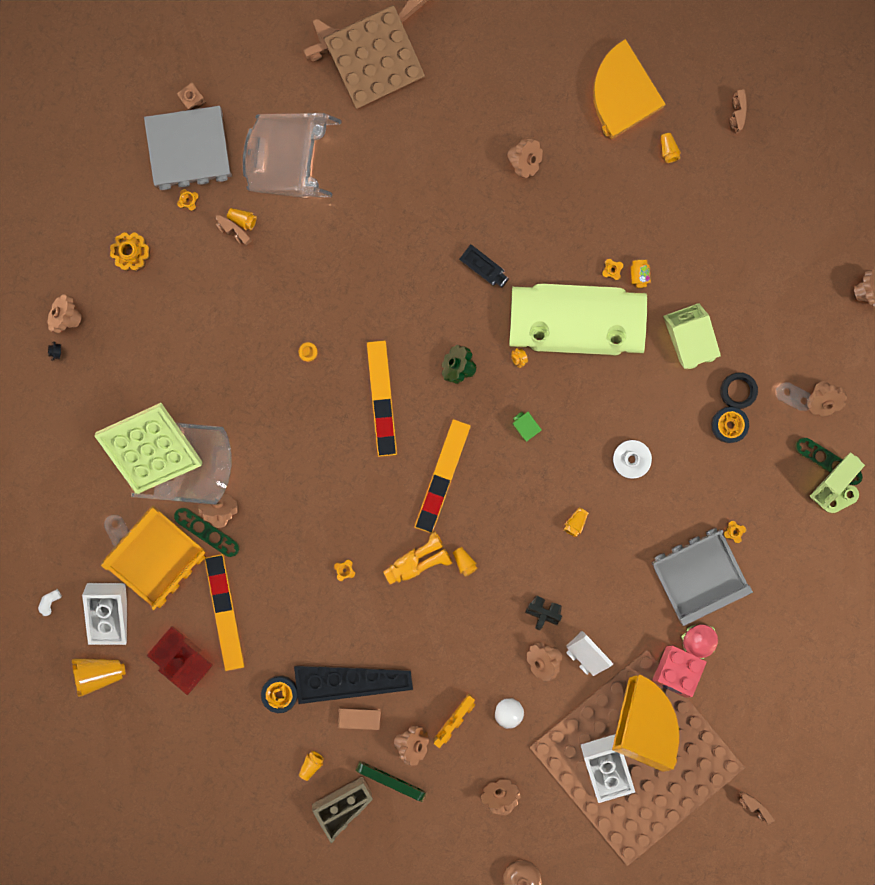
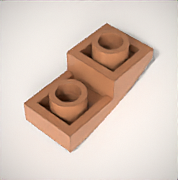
(738, 117)
(228, 226)
(359, 719)
(752, 804)

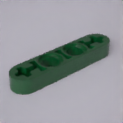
(827, 463)
(205, 534)
(391, 781)

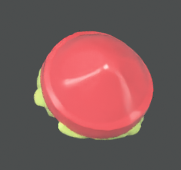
(700, 640)

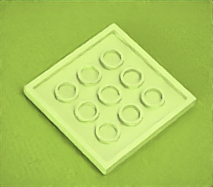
(148, 448)

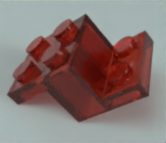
(179, 660)

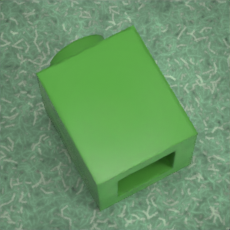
(526, 425)

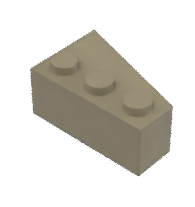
(341, 807)

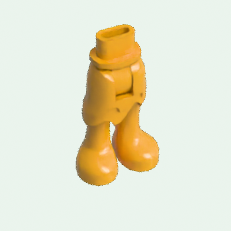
(409, 566)

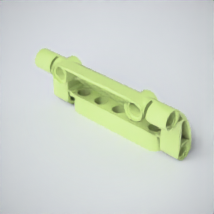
(578, 319)

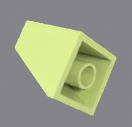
(692, 336)

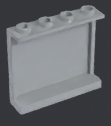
(187, 147)
(701, 576)

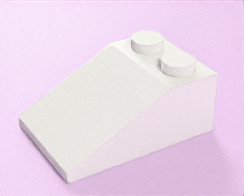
(105, 613)
(589, 655)
(607, 769)

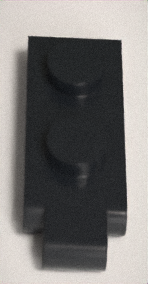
(484, 266)

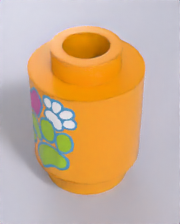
(640, 273)

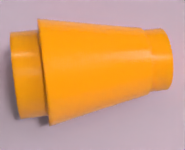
(670, 150)
(242, 218)
(576, 522)
(465, 562)
(311, 765)

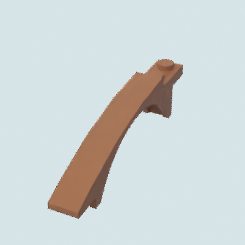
(315, 52)

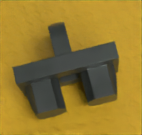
(552, 615)

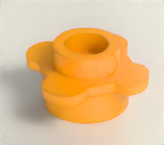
(184, 194)
(612, 274)
(519, 357)
(729, 532)
(348, 566)

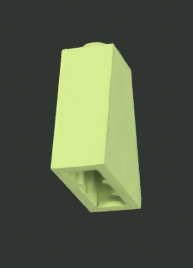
(837, 480)

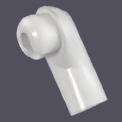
(45, 603)

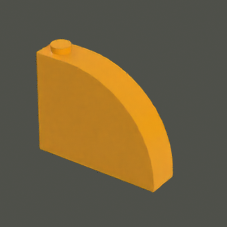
(623, 92)
(647, 726)

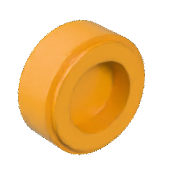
(308, 352)

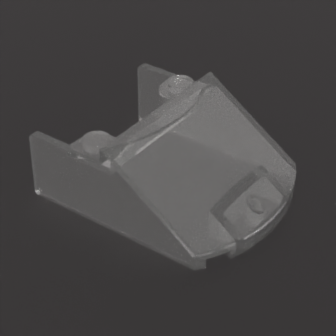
(281, 151)
(209, 480)

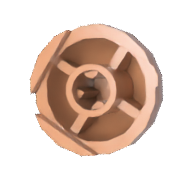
(522, 873)

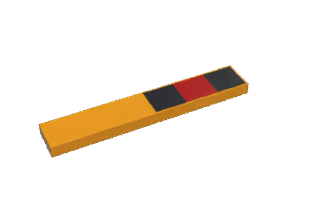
(381, 398)
(442, 476)
(224, 612)

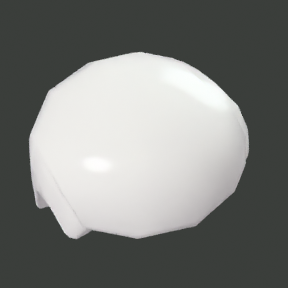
(509, 713)

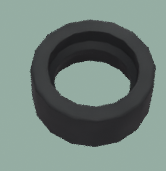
(737, 376)

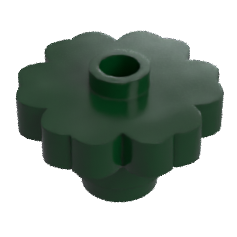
(458, 364)

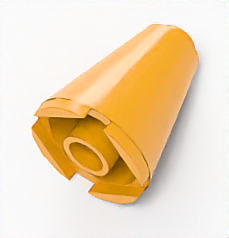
(95, 674)

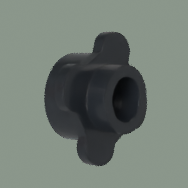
(54, 351)

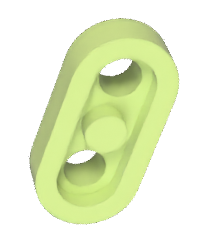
(843, 501)

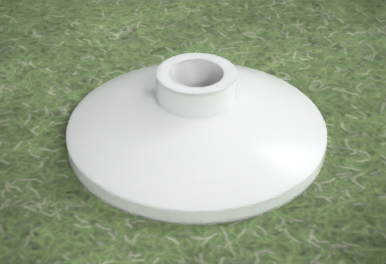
(642, 459)

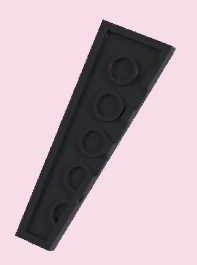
(335, 683)

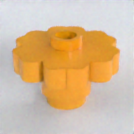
(123, 244)

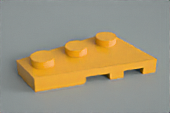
(454, 721)

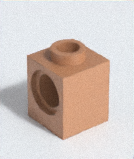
(191, 97)

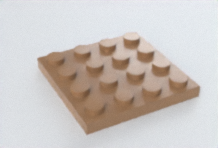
(374, 56)

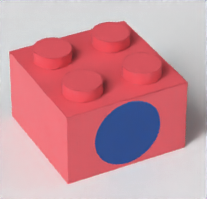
(679, 671)

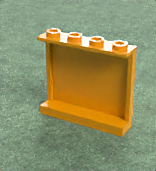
(154, 557)

